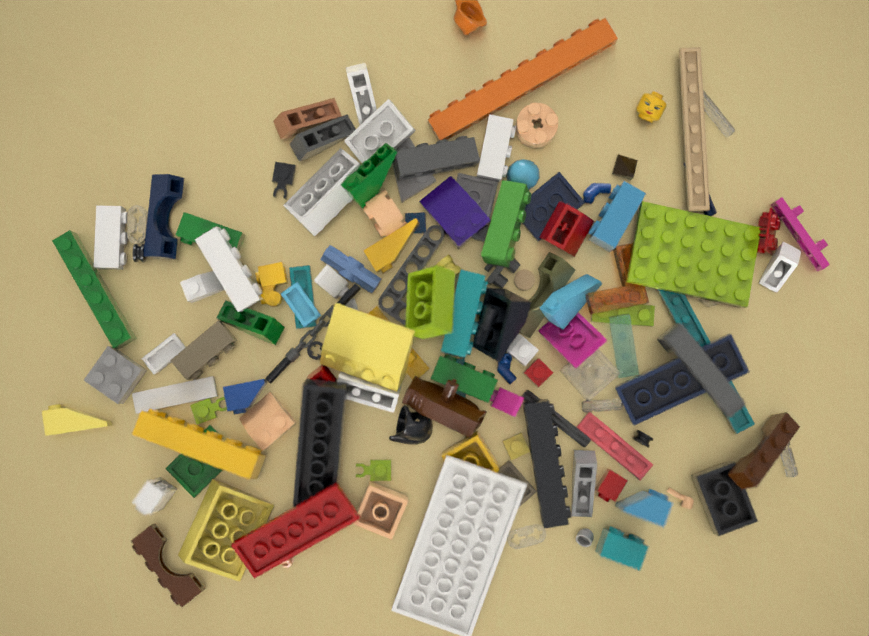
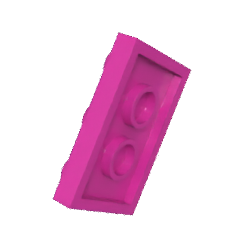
(575, 341)

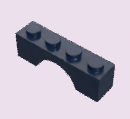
(164, 193)

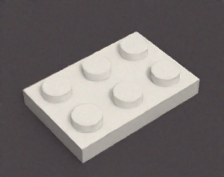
(382, 127)

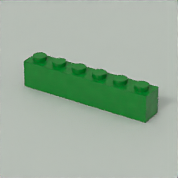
(94, 289)

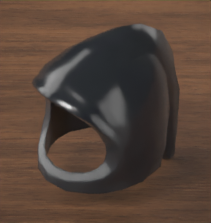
(412, 431)

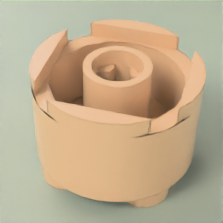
(535, 114)
(385, 213)

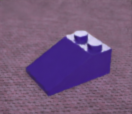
(455, 212)

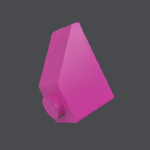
(506, 401)

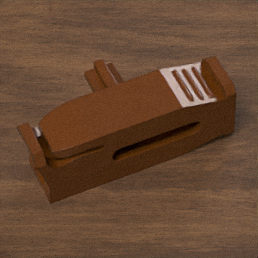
(444, 405)

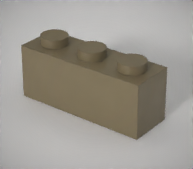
(204, 351)

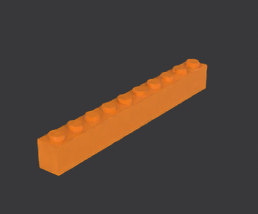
(523, 80)

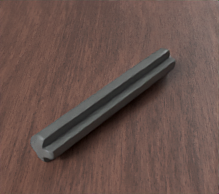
(562, 423)

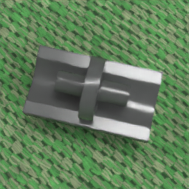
(496, 277)

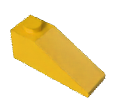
(388, 249)

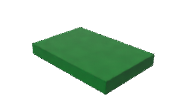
(193, 473)

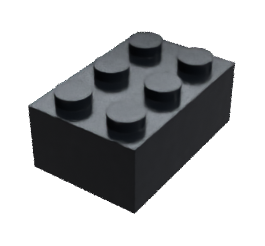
(723, 500)

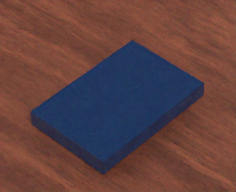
(544, 202)

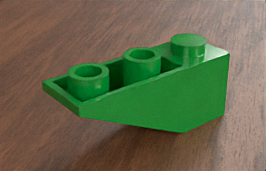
(369, 177)

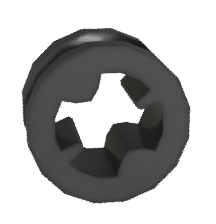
(138, 252)
(310, 352)
(643, 438)

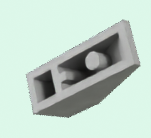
(583, 483)

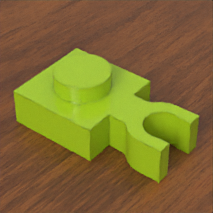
(206, 410)
(378, 470)

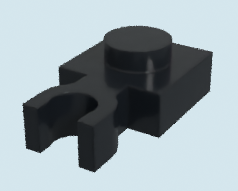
(283, 176)

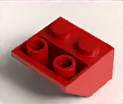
(567, 228)

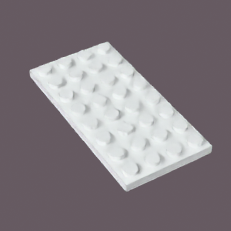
(458, 546)

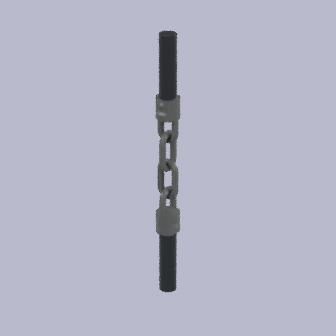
(294, 353)

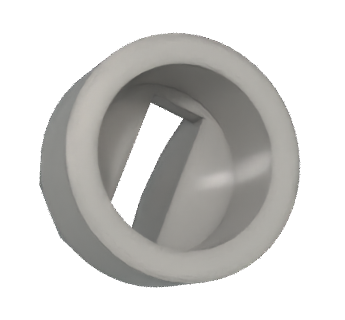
(585, 537)

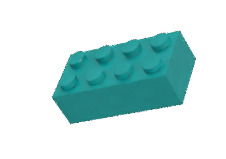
(465, 308)

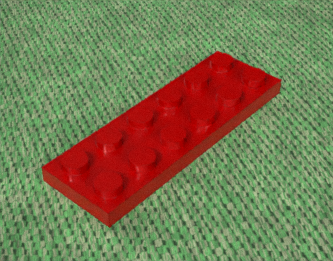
(295, 530)

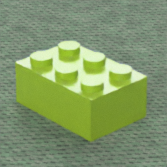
(430, 302)

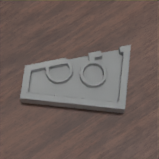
(412, 186)

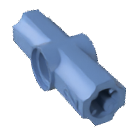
(351, 269)

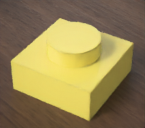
(516, 446)

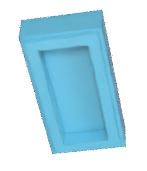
(300, 304)

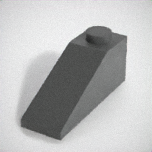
(321, 137)

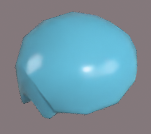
(523, 172)

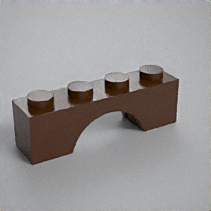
(753, 467)
(181, 586)

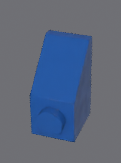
(242, 395)

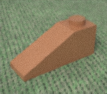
(303, 118)

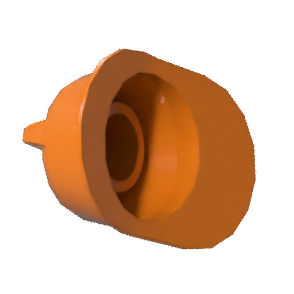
(469, 16)

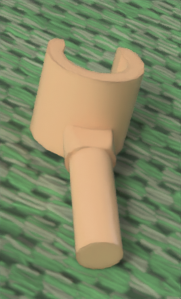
(687, 501)

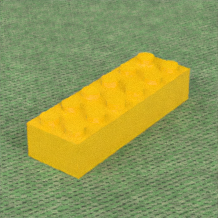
(200, 445)

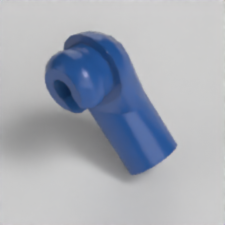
(594, 189)
(504, 368)

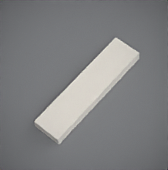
(175, 394)

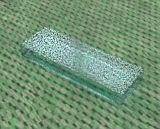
(623, 345)

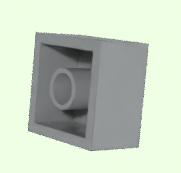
(115, 375)

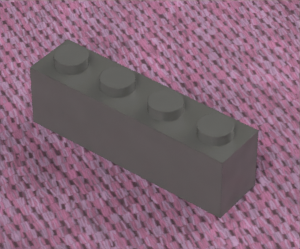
(435, 158)

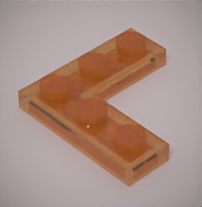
(621, 297)

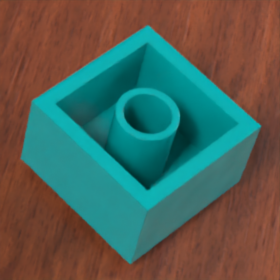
(622, 549)

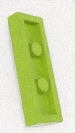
(640, 315)

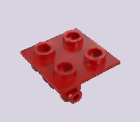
(772, 222)

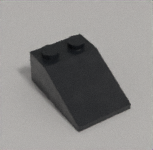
(507, 323)

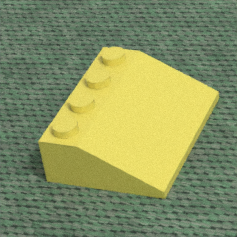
(367, 347)
(222, 519)

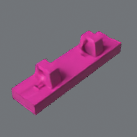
(811, 249)

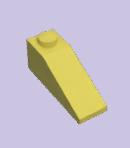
(65, 420)

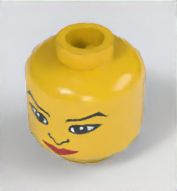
(651, 106)

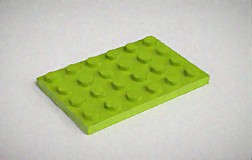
(693, 254)

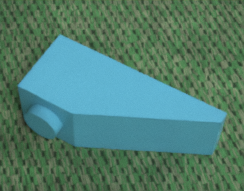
(568, 300)

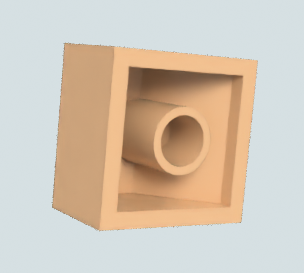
(267, 421)

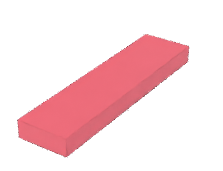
(614, 446)

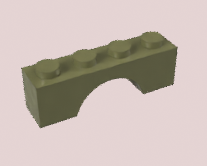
(553, 275)

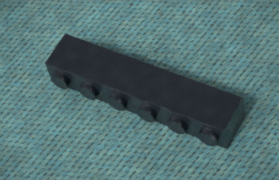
(545, 463)

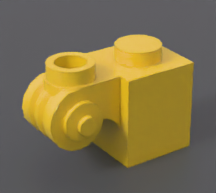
(270, 277)

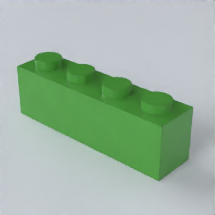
(506, 223)

